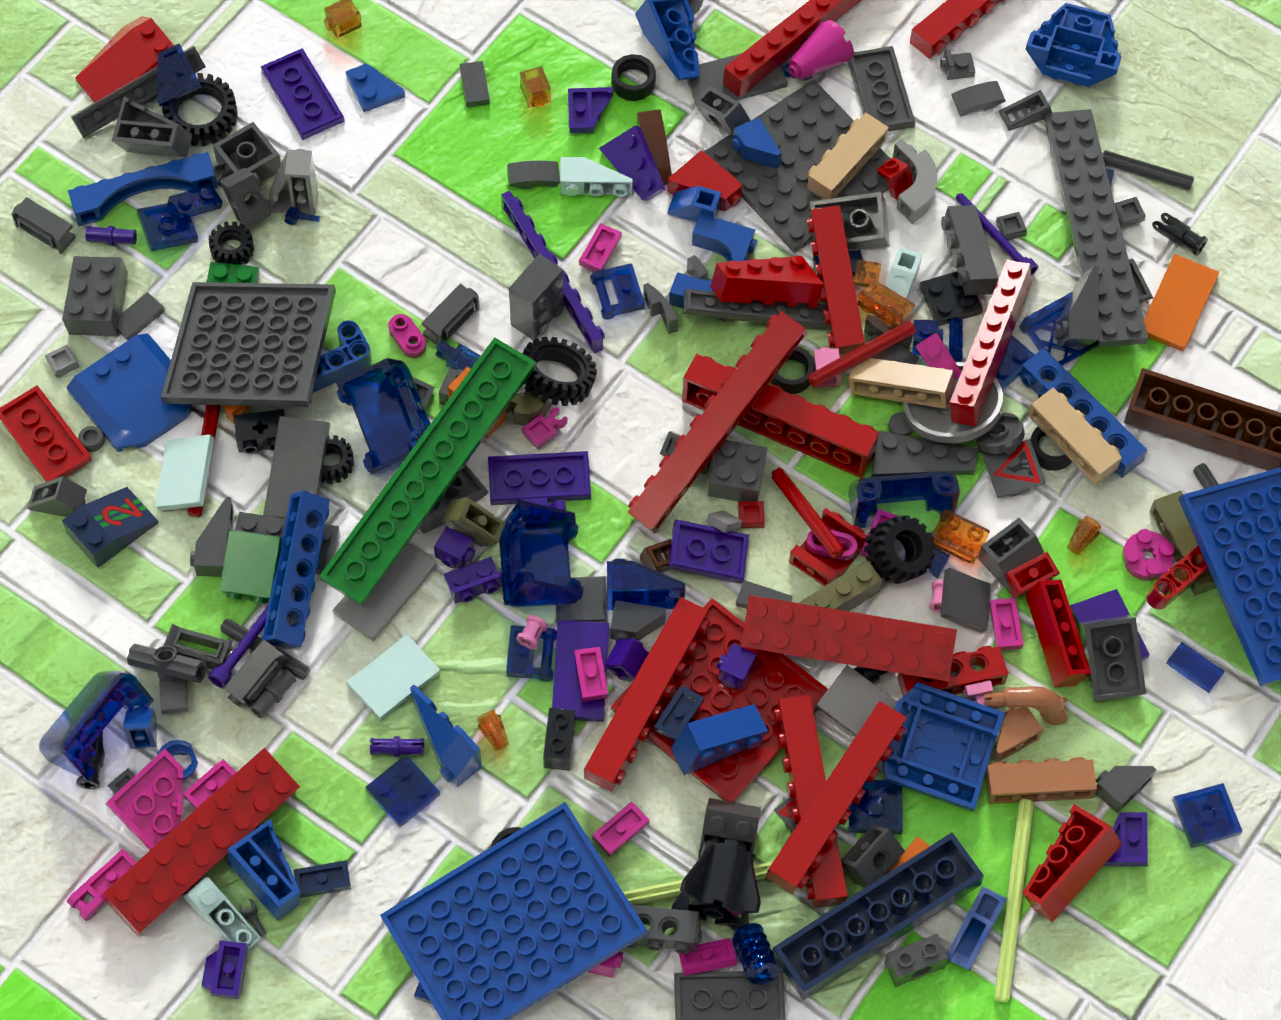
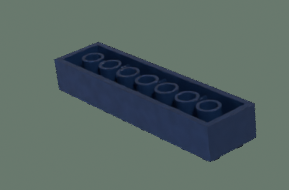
(877, 916)

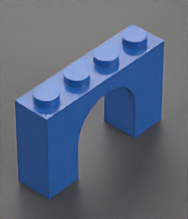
(719, 236)

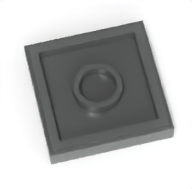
(965, 600)

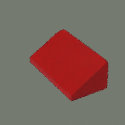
(1030, 573)

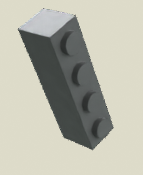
(969, 250)

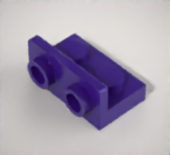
(473, 580)

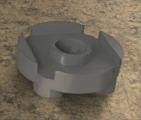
(1006, 442)

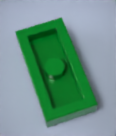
(232, 273)

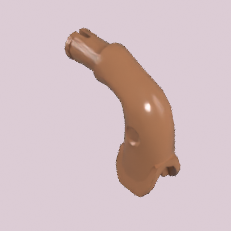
(1042, 699)

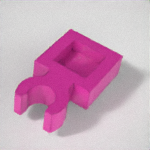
(544, 430)

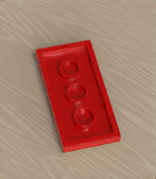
(43, 435)

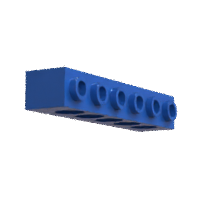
(1045, 366)
(286, 579)

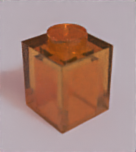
(342, 18)
(535, 87)

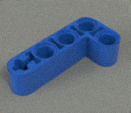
(343, 355)

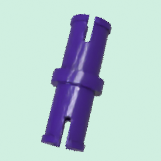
(111, 235)
(397, 746)

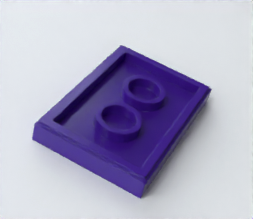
(708, 551)
(1101, 607)

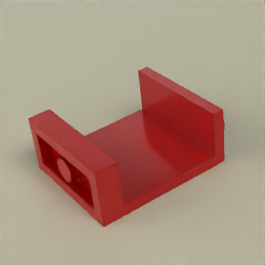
(823, 568)

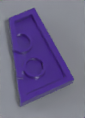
(633, 159)

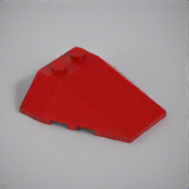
(124, 58)

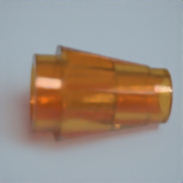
(1084, 534)
(493, 729)

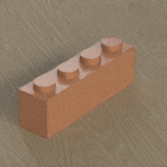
(1040, 780)

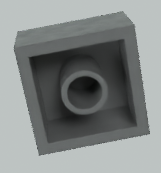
(248, 150)
(737, 472)

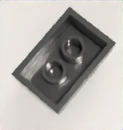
(95, 295)
(536, 297)

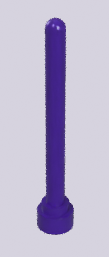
(998, 237)
(222, 674)

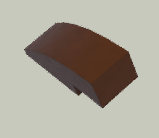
(654, 133)

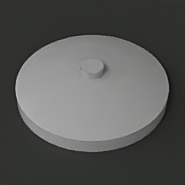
(936, 422)

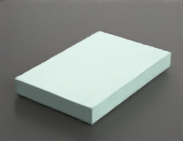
(184, 472)
(388, 678)

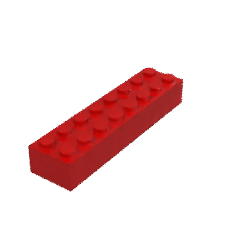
(790, 420)
(849, 638)
(199, 841)

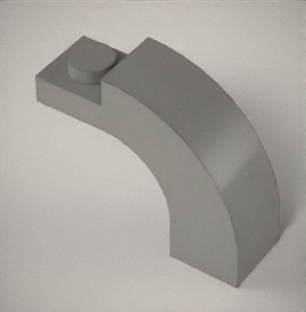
(918, 198)

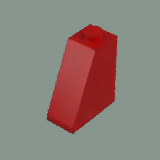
(707, 173)

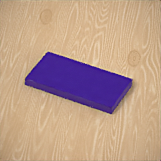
(302, 94)
(539, 476)
(566, 686)

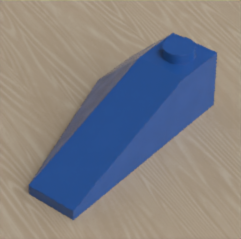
(670, 32)
(453, 748)

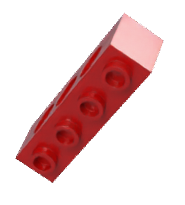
(986, 657)

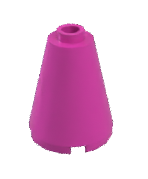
(821, 51)

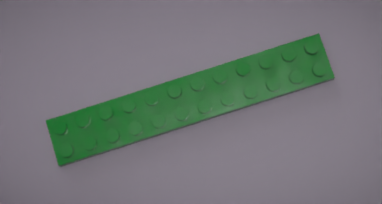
(427, 471)

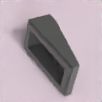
(1028, 102)

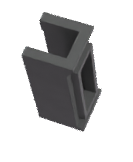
(43, 224)
(451, 314)
(223, 647)
(255, 674)

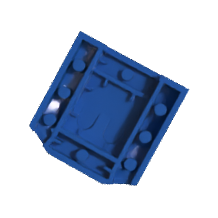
(125, 393)
(943, 745)

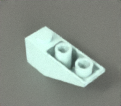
(587, 177)
(904, 272)
(220, 913)

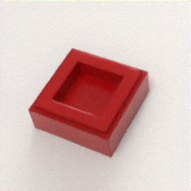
(751, 514)

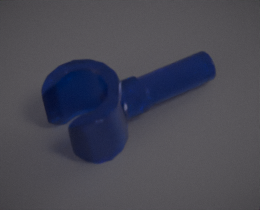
(293, 214)

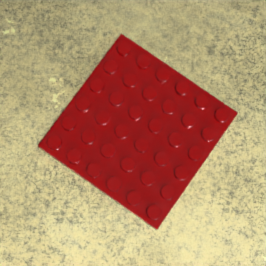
(771, 679)

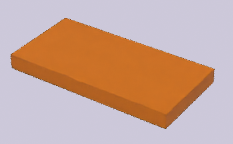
(1179, 302)

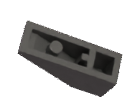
(212, 543)

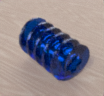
(755, 954)

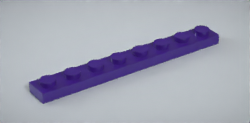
(537, 245)

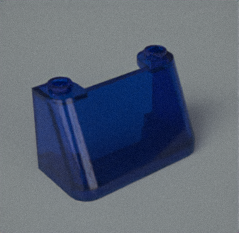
(386, 411)
(937, 489)
(537, 557)
(71, 735)

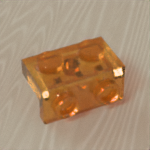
(885, 304)
(959, 536)

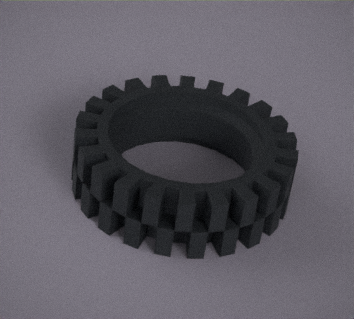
(220, 124)
(566, 355)

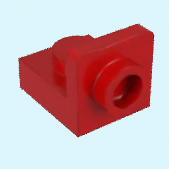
(897, 176)

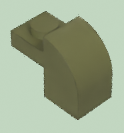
(527, 407)

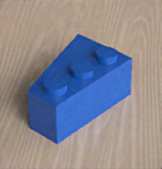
(718, 738)
(265, 871)

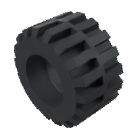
(916, 545)

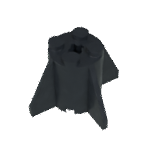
(721, 885)

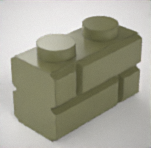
(474, 521)

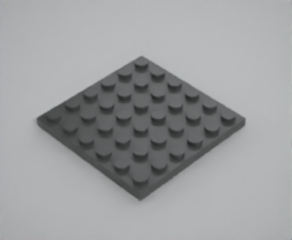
(803, 130)
(249, 344)

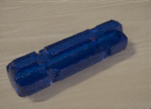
(956, 339)

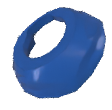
(182, 747)

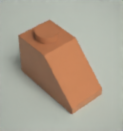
(1016, 732)

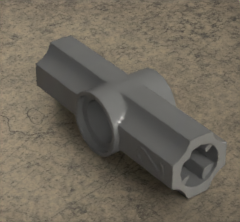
(166, 663)

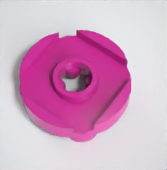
(1154, 543)

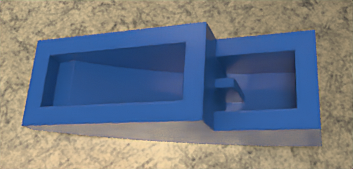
(976, 928)

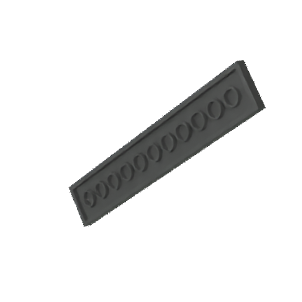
(1095, 224)

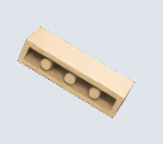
(847, 157)
(902, 382)
(1075, 436)

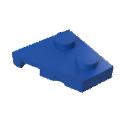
(372, 87)

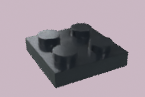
(947, 299)

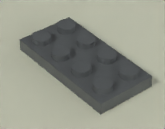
(274, 527)

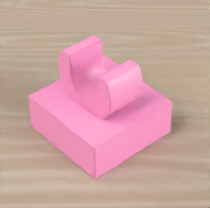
(977, 691)

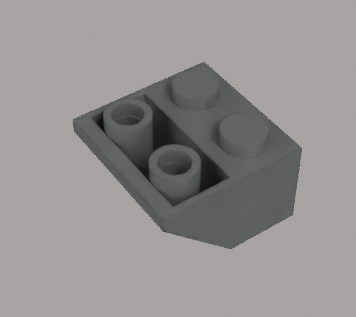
(1009, 549)
(730, 821)

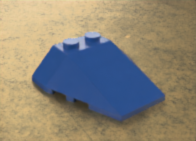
(1075, 46)

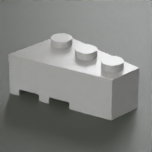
(295, 183)

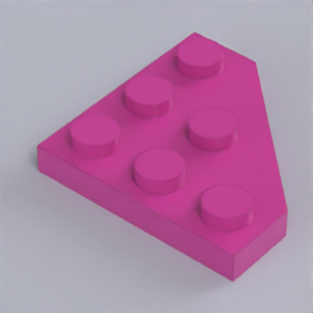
(151, 800)

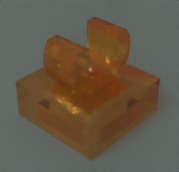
(866, 273)

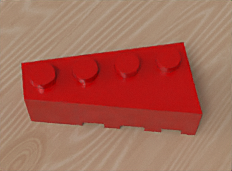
(767, 281)
(1070, 863)

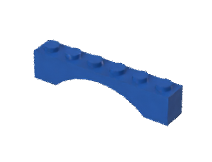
(95, 200)

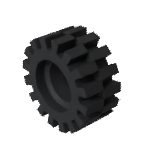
(231, 232)
(345, 463)

